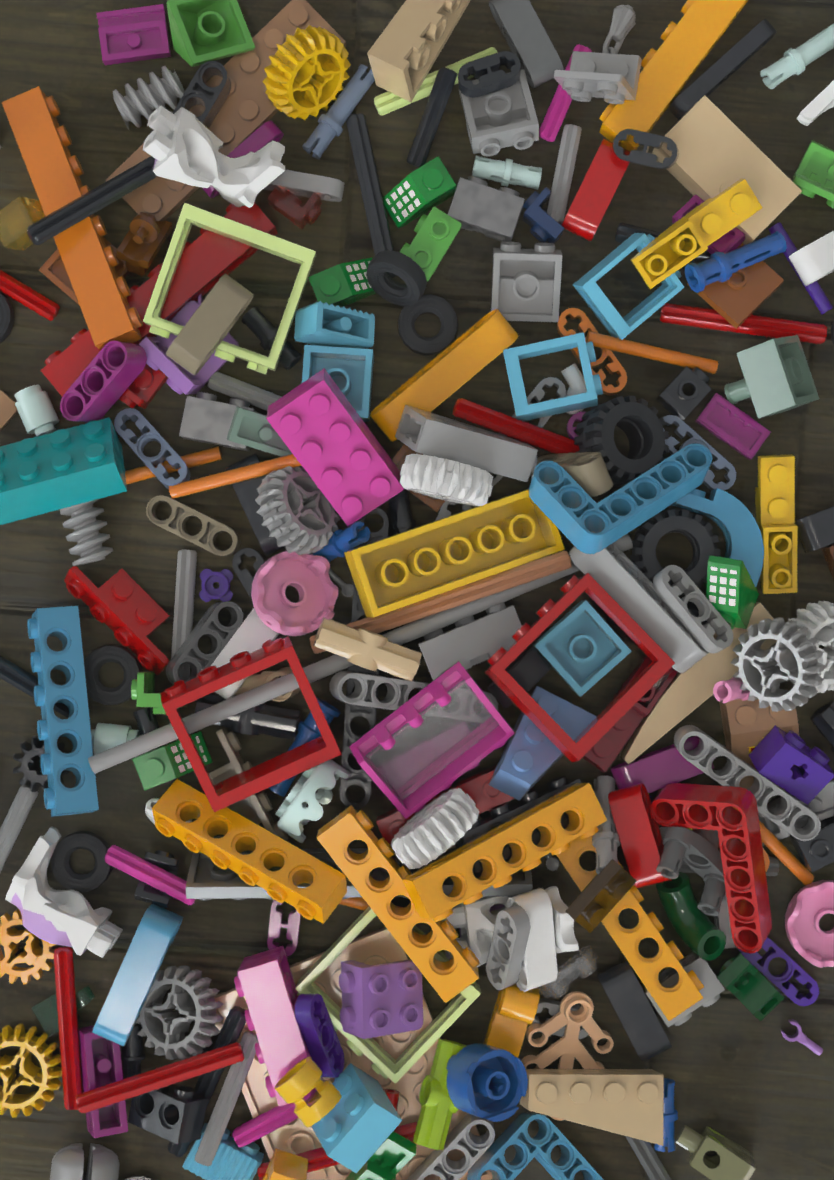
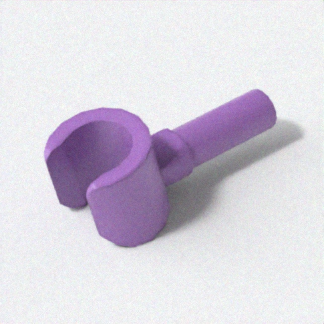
(802, 1038)

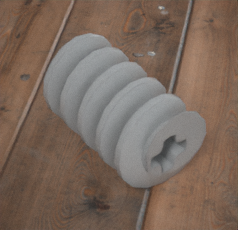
(148, 96)
(86, 533)

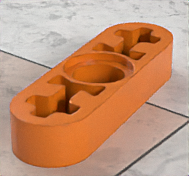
(613, 367)

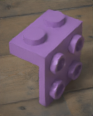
(179, 378)
(380, 998)

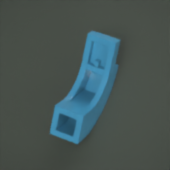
(736, 522)

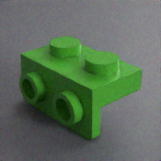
(816, 172)
(432, 240)
(143, 691)

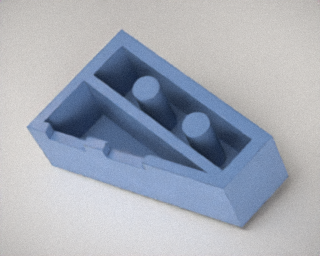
(529, 751)

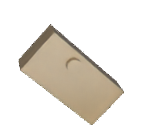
(717, 156)

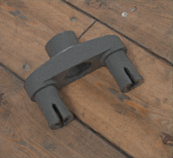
(701, 853)

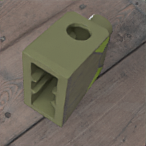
(729, 1163)

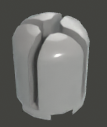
(69, 1163)

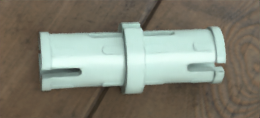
(507, 172)

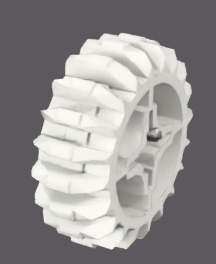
(446, 480)
(820, 624)
(435, 828)

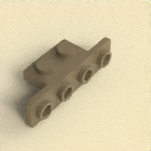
(254, 807)

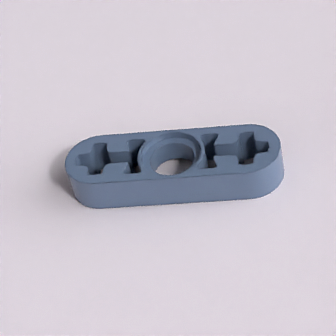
(144, 426)
(720, 461)

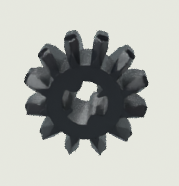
(28, 764)

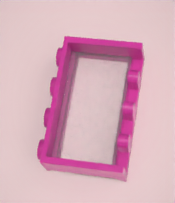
(431, 740)

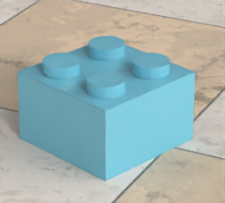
(348, 368)
(582, 647)
(357, 1121)

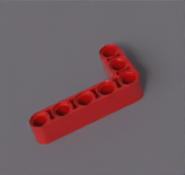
(751, 918)

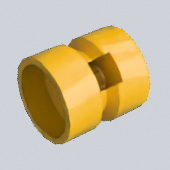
(299, 1083)

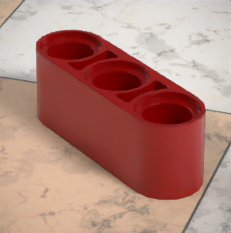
(595, 192)
(637, 833)

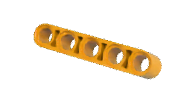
(447, 371)

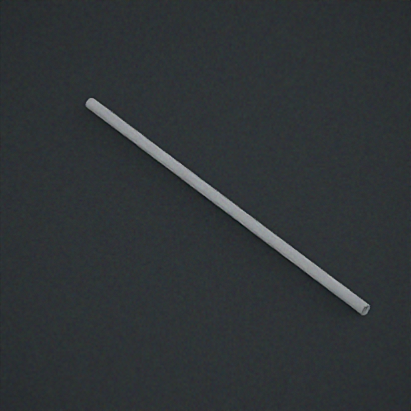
(315, 672)

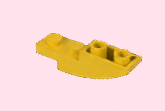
(695, 232)
(777, 523)

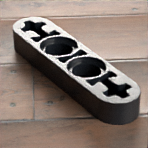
(723, 68)

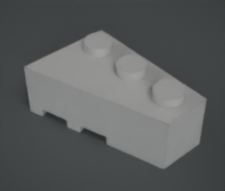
(470, 640)

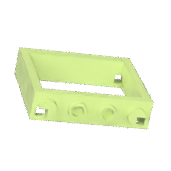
(195, 216)
(382, 1061)

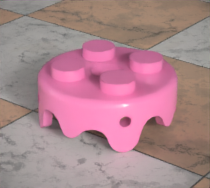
(311, 579)
(803, 923)

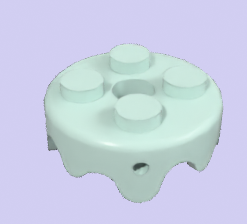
(293, 810)

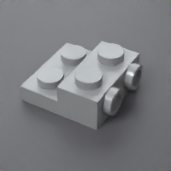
(501, 118)
(527, 282)

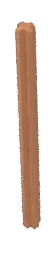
(462, 595)

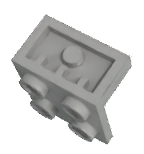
(601, 76)

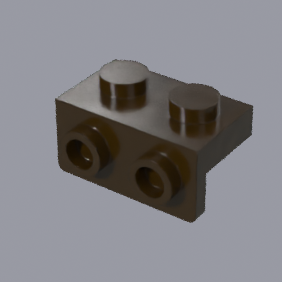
(600, 896)

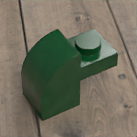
(749, 986)

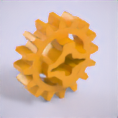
(32, 953)

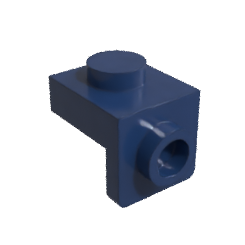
(542, 225)

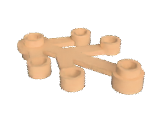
(569, 1045)

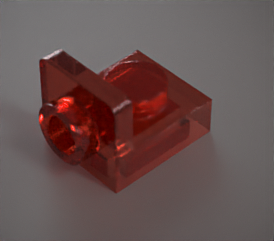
(289, 206)

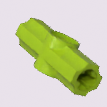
(435, 1100)

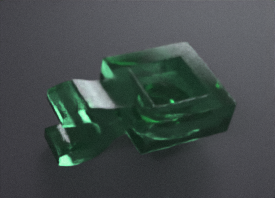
(47, 1011)

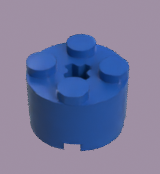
(486, 1081)

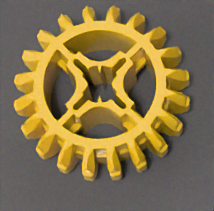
(303, 80)
(29, 1072)

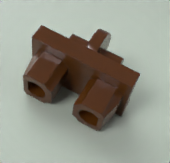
(143, 242)

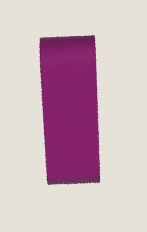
(88, 396)
(657, 768)

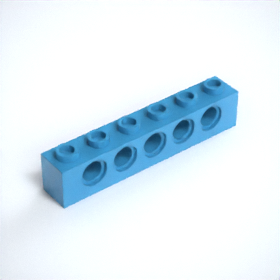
(65, 625)

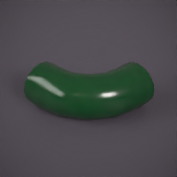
(689, 921)

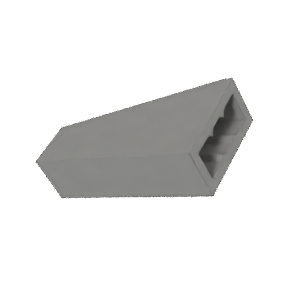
(466, 444)

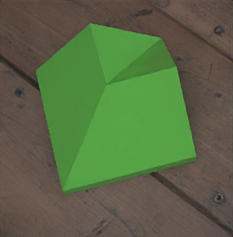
(208, 30)

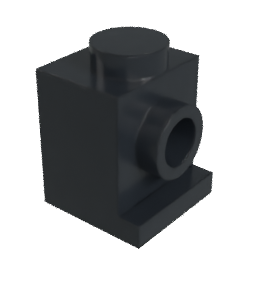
(673, 397)

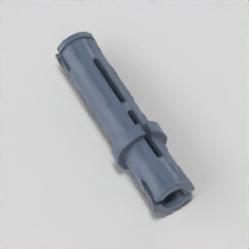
(331, 123)

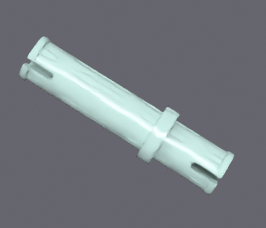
(797, 59)

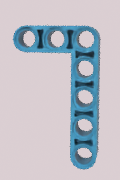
(633, 502)
(528, 1148)

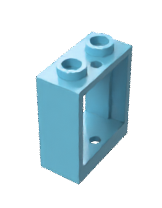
(603, 308)
(556, 406)

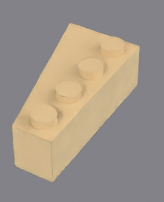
(413, 43)

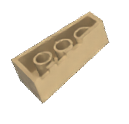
(605, 1099)

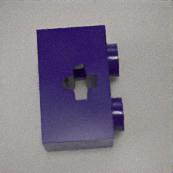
(792, 764)

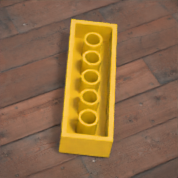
(451, 553)

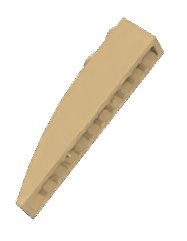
(689, 691)

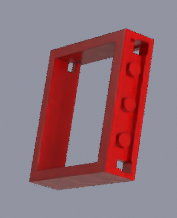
(526, 634)
(271, 771)

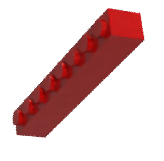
(196, 274)

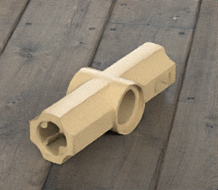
(367, 649)

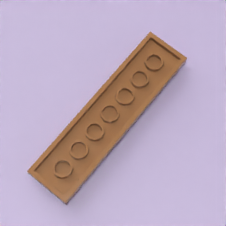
(241, 113)

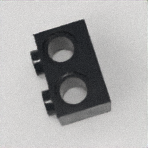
(170, 1113)

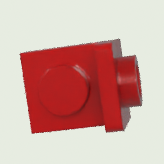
(144, 388)

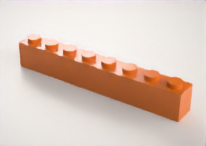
(82, 245)

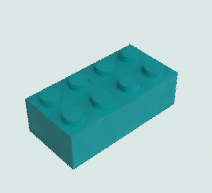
(60, 470)

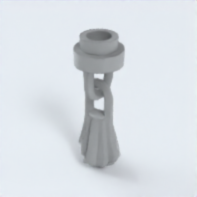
(622, 22)

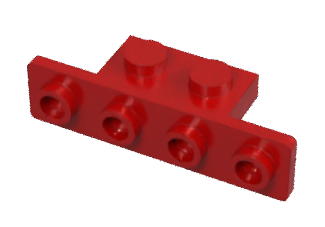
(125, 611)

